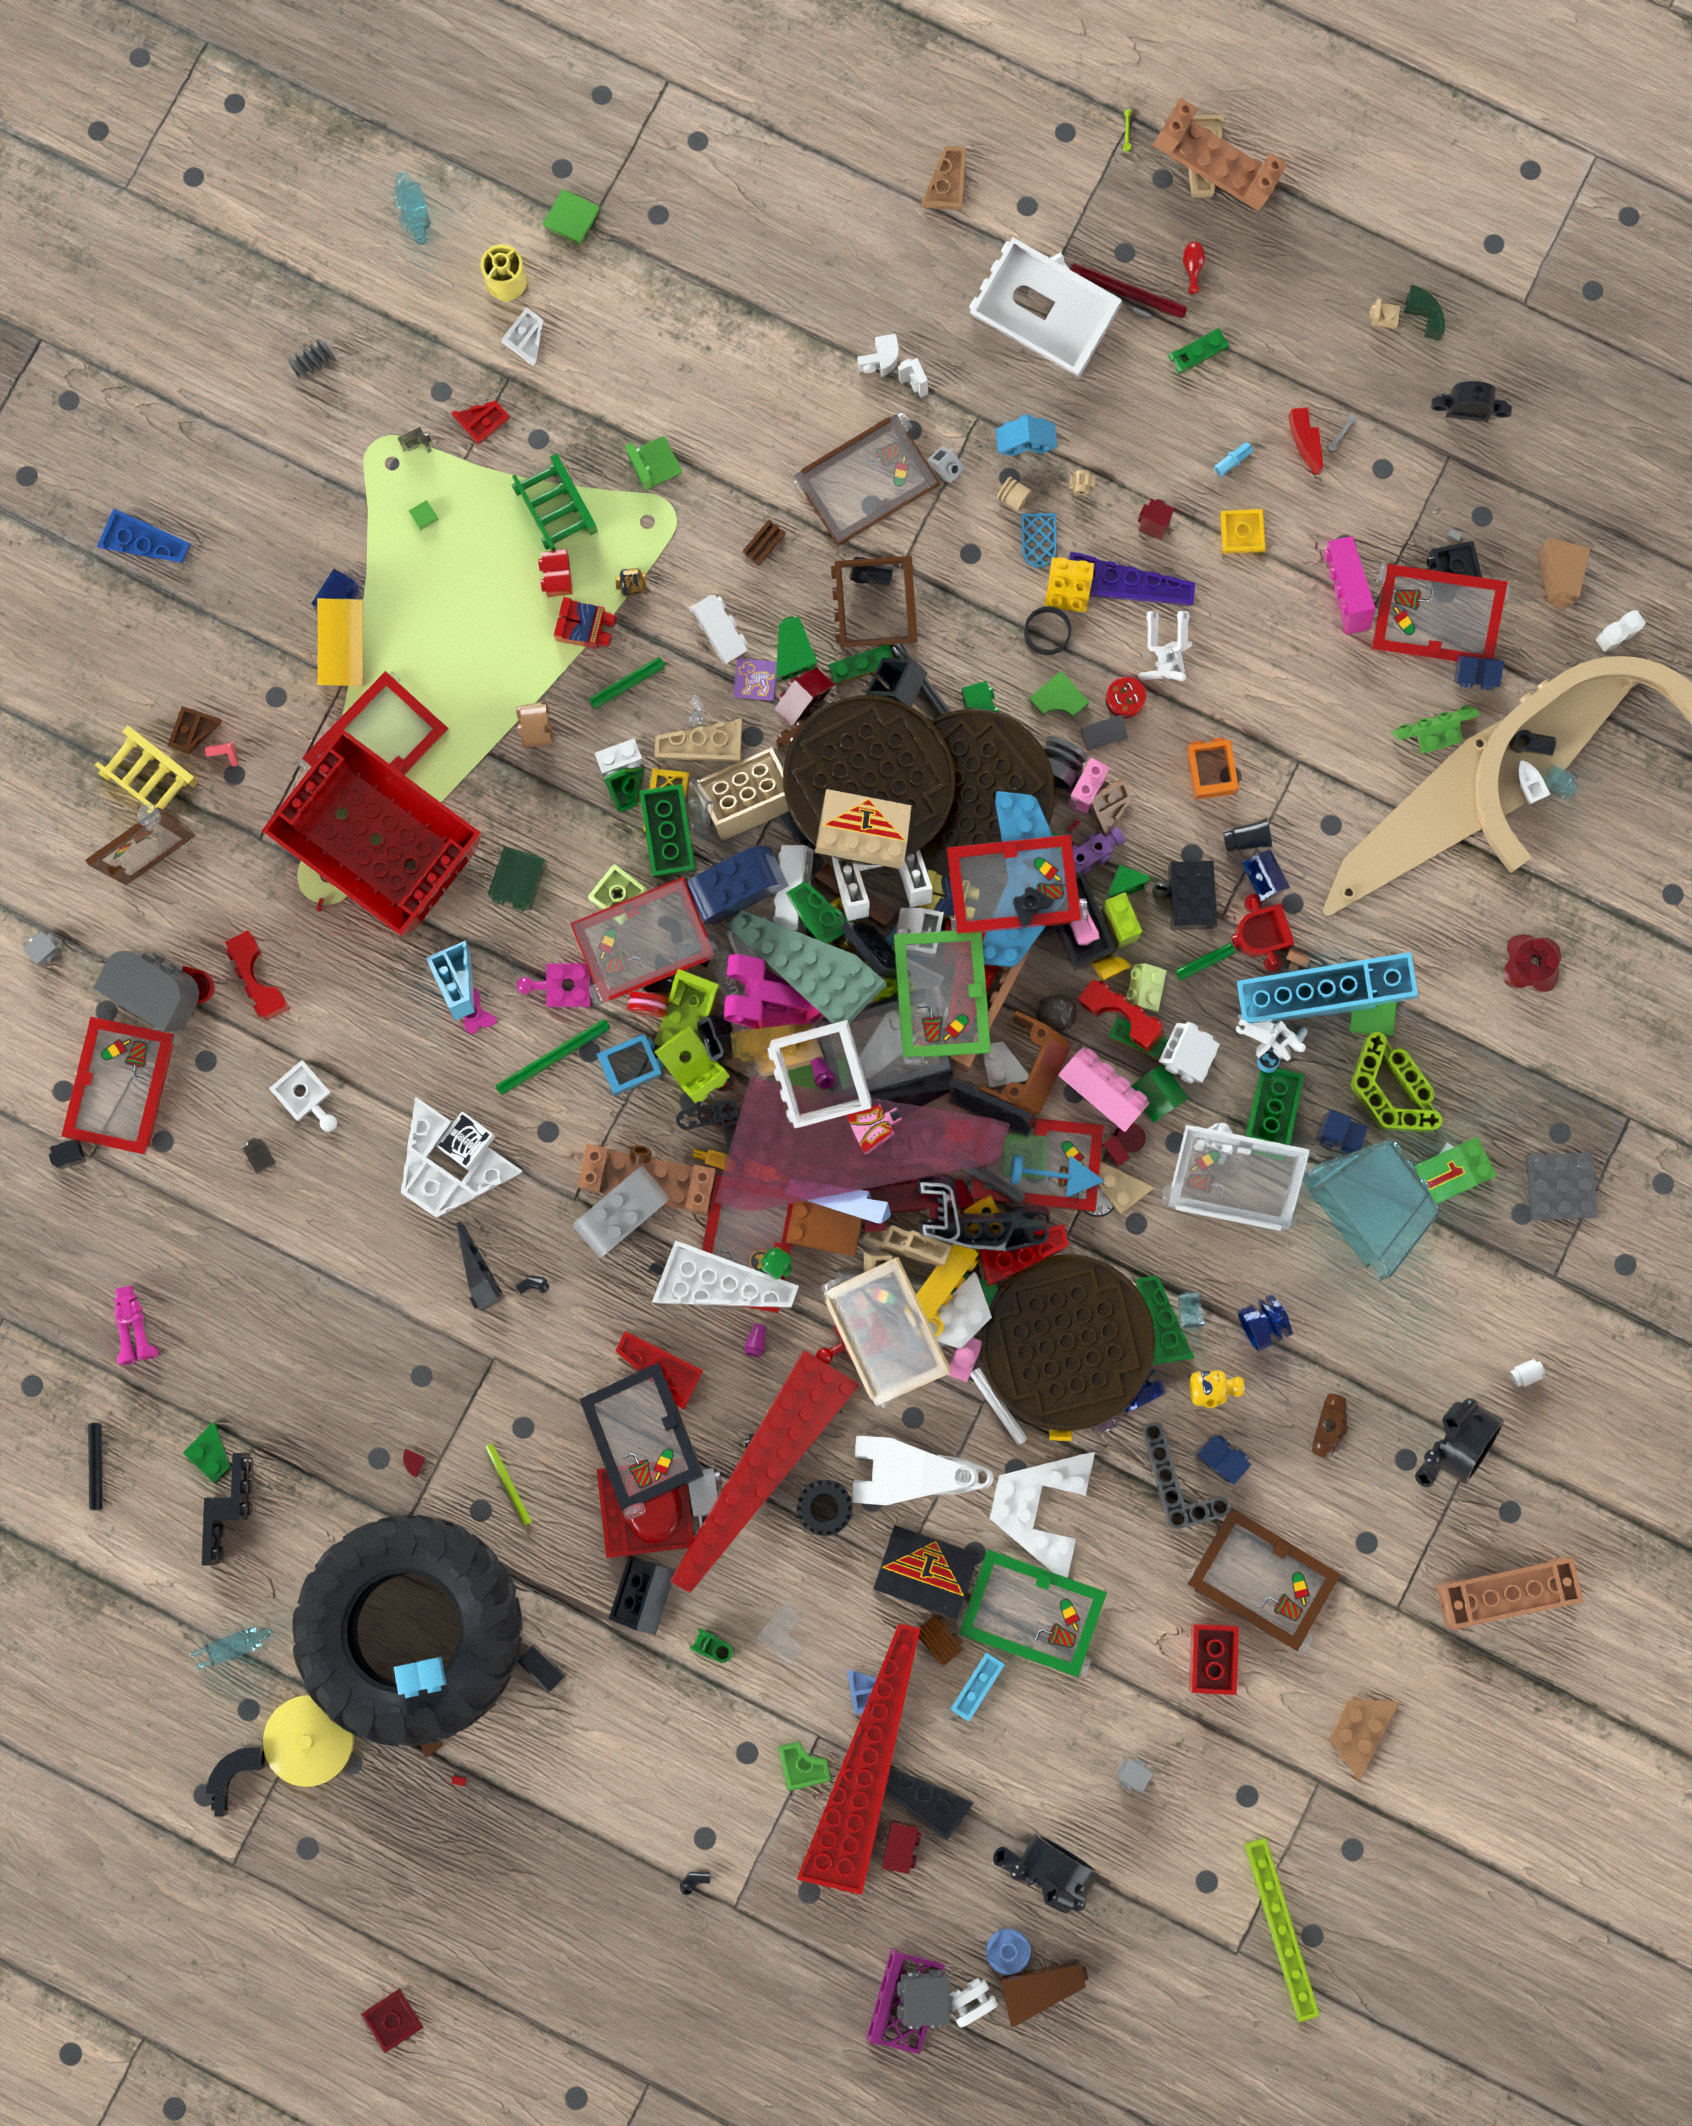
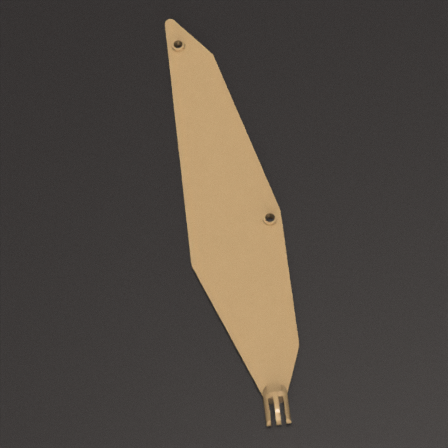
(1444, 804)

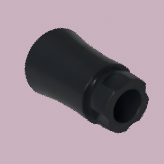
(1248, 836)

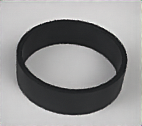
(1052, 610)

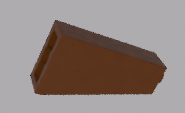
(1039, 1989)

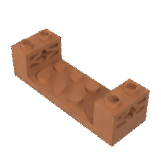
(1217, 159)
(996, 1002)
(686, 1185)
(1509, 1593)

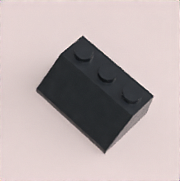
(641, 1595)

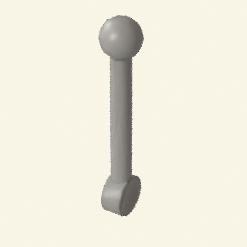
(1332, 446)

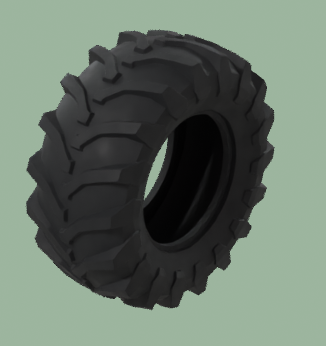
(329, 1615)

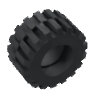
(805, 1502)

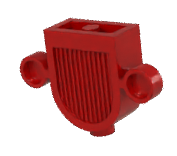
(1263, 932)

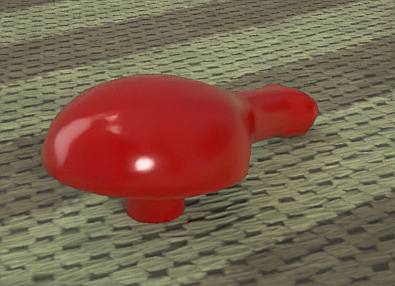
(1193, 262)

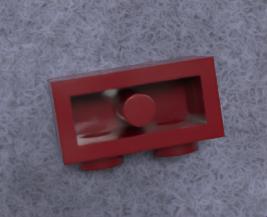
(1155, 518)

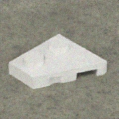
(525, 336)

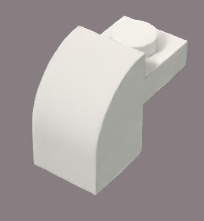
(884, 359)

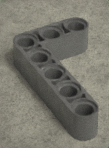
(1173, 1485)

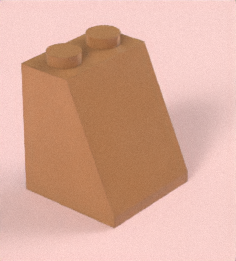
(1562, 571)

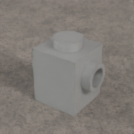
(946, 464)
(42, 948)
(1134, 1774)

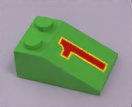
(1456, 1170)

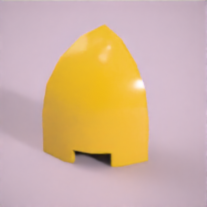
(1111, 967)

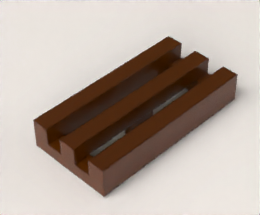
(774, 528)

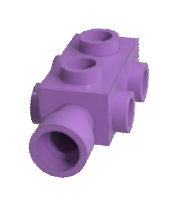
(1093, 856)

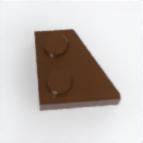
(191, 729)

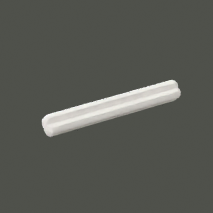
(998, 1406)

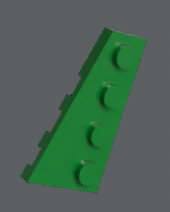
(1170, 1339)

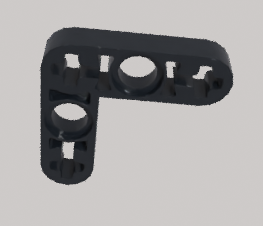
(718, 1117)

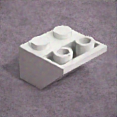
(919, 920)

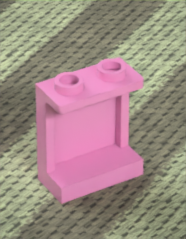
(1088, 786)

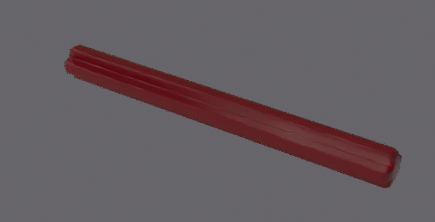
(1130, 291)

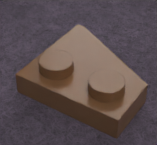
(1110, 803)

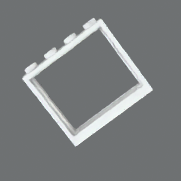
(787, 1093)

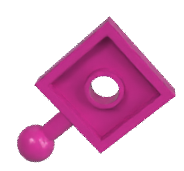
(555, 975)

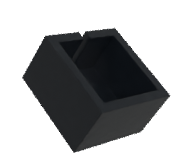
(901, 676)

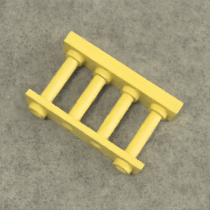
(150, 752)

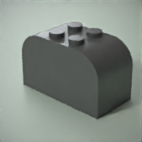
(150, 988)

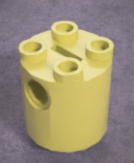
(503, 272)

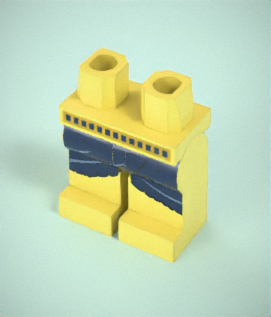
(941, 895)

